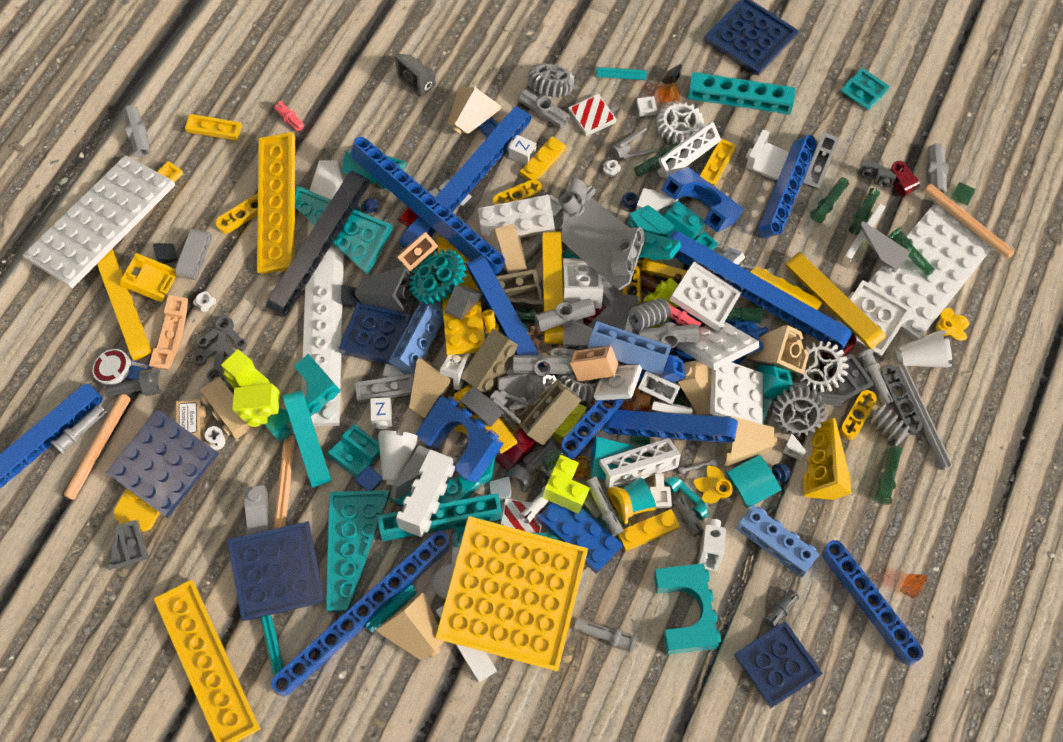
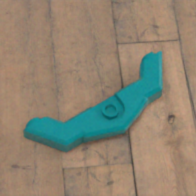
(457, 488)

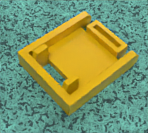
(153, 280)

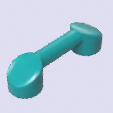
(700, 506)

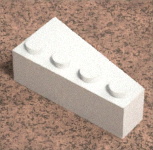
(425, 494)

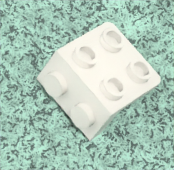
(765, 157)

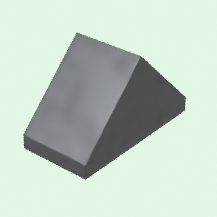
(462, 301)

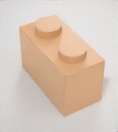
(417, 251)
(594, 363)

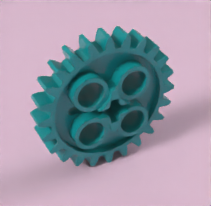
(449, 271)

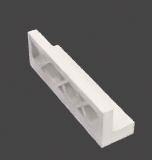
(692, 151)
(456, 365)
(643, 466)

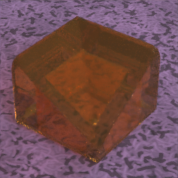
(668, 93)
(583, 467)
(913, 584)

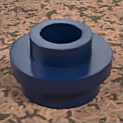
(630, 196)
(370, 205)
(781, 472)

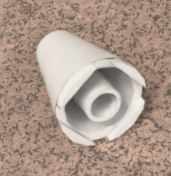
(926, 351)
(395, 453)

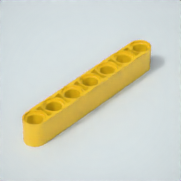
(552, 282)
(835, 300)
(124, 307)

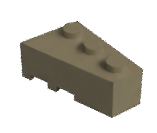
(522, 289)
(490, 362)
(548, 412)

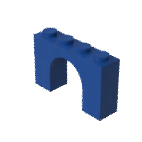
(723, 210)
(482, 444)

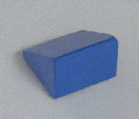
(673, 369)

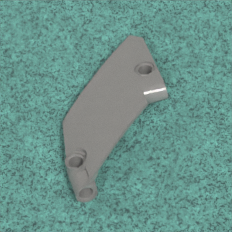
(599, 236)

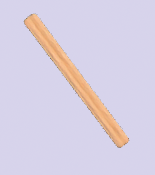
(969, 221)
(96, 447)
(284, 482)

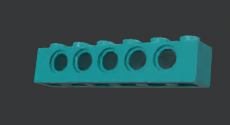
(741, 93)
(447, 516)

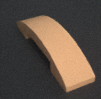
(171, 333)

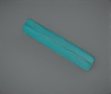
(621, 73)
(390, 608)
(271, 644)

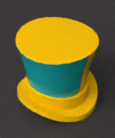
(632, 499)

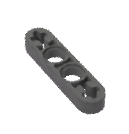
(902, 399)

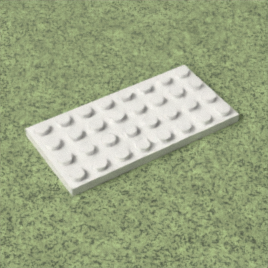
(98, 221)
(954, 255)

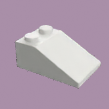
(581, 282)

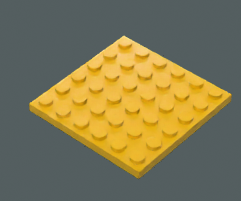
(512, 594)

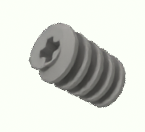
(649, 314)
(889, 424)

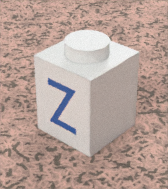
(521, 150)
(381, 413)

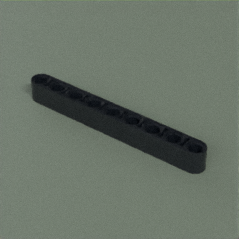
(317, 244)

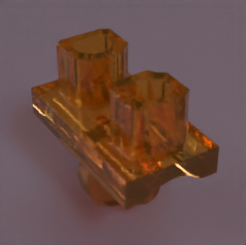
(639, 402)

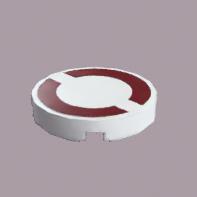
(111, 367)

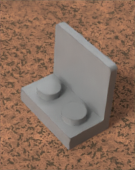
(521, 385)

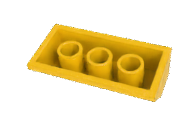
(794, 291)

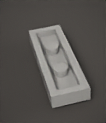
(384, 387)

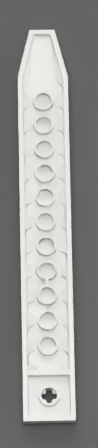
(323, 303)

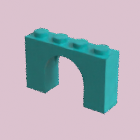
(319, 392)
(694, 581)

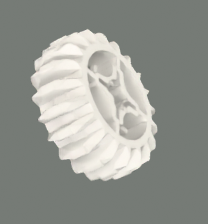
(680, 117)
(829, 365)

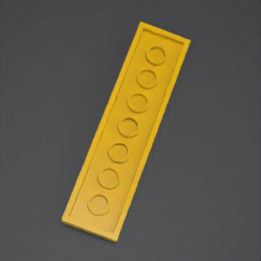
(276, 203)
(467, 334)
(206, 664)

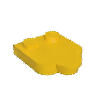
(133, 508)

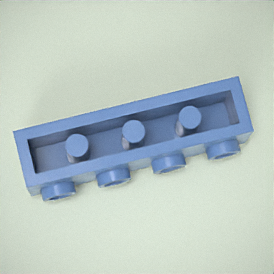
(417, 337)
(629, 349)
(777, 540)

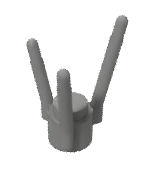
(622, 149)
(499, 399)

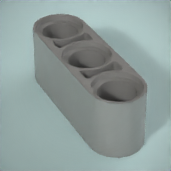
(193, 254)

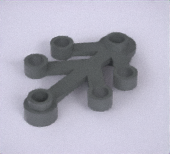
(219, 346)

